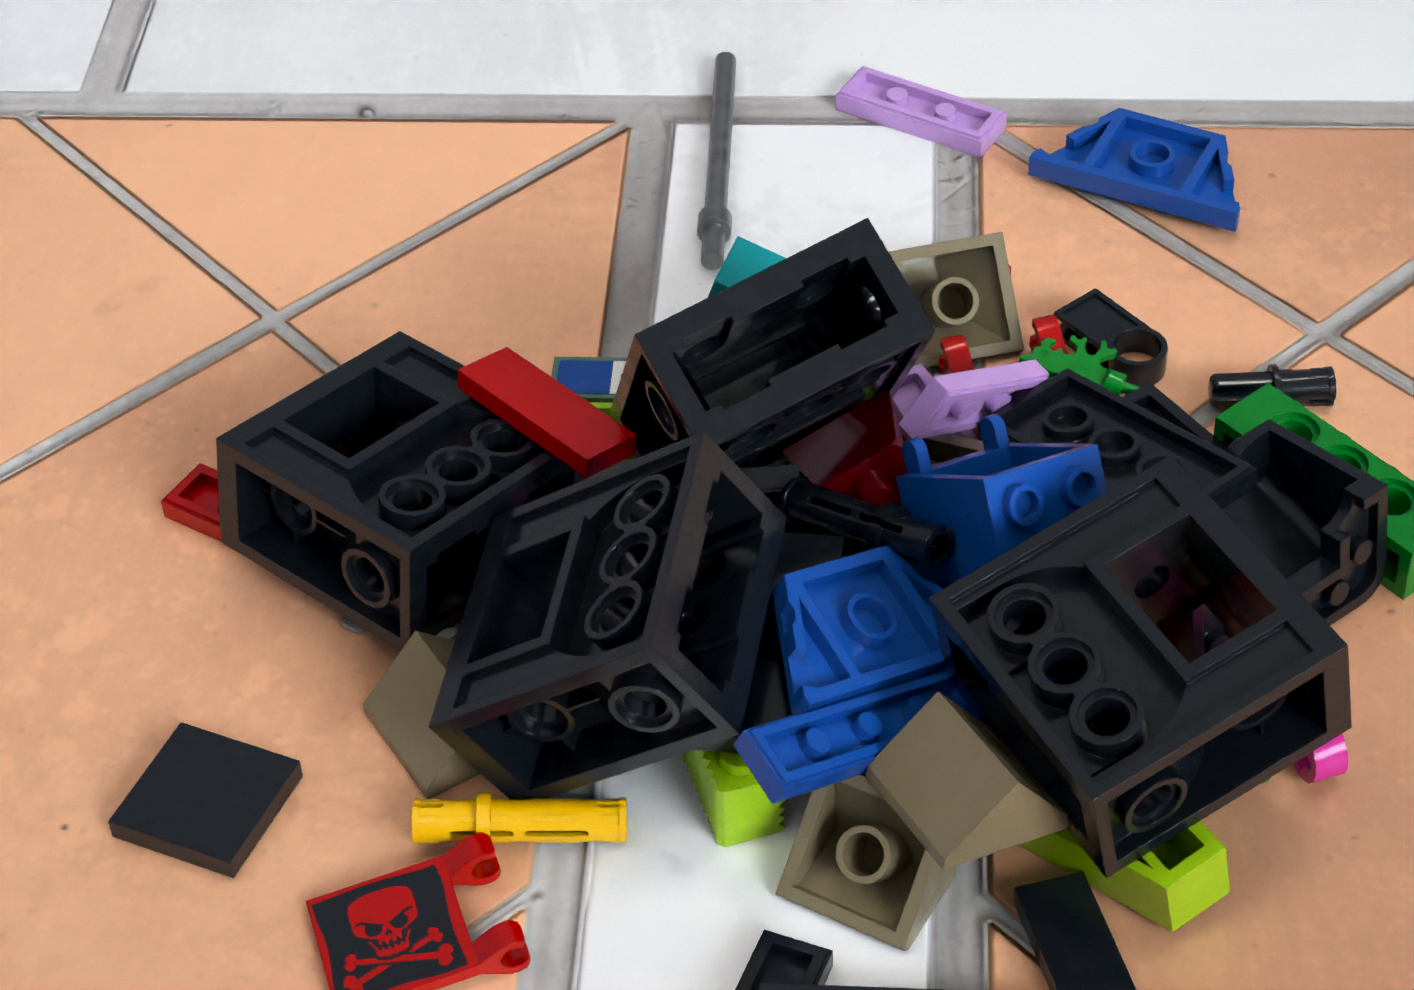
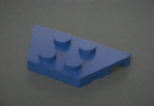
(1148, 165)
(854, 627)

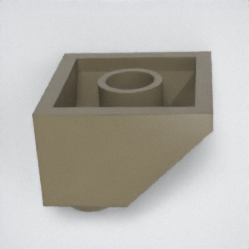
(964, 292)

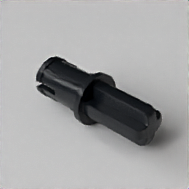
(1306, 386)

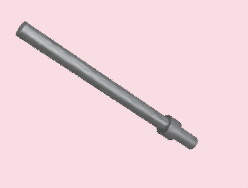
(715, 219)

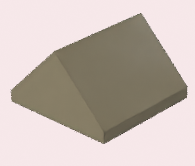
(403, 709)
(961, 786)
(862, 865)

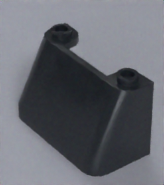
(1311, 520)

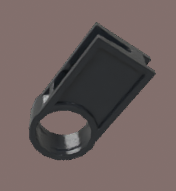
(1103, 319)

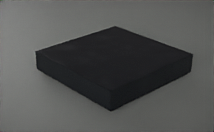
(206, 799)

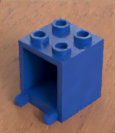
(996, 494)

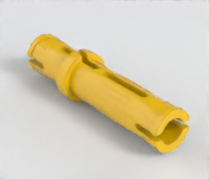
(520, 819)

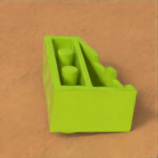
(1163, 885)

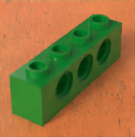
(1275, 405)

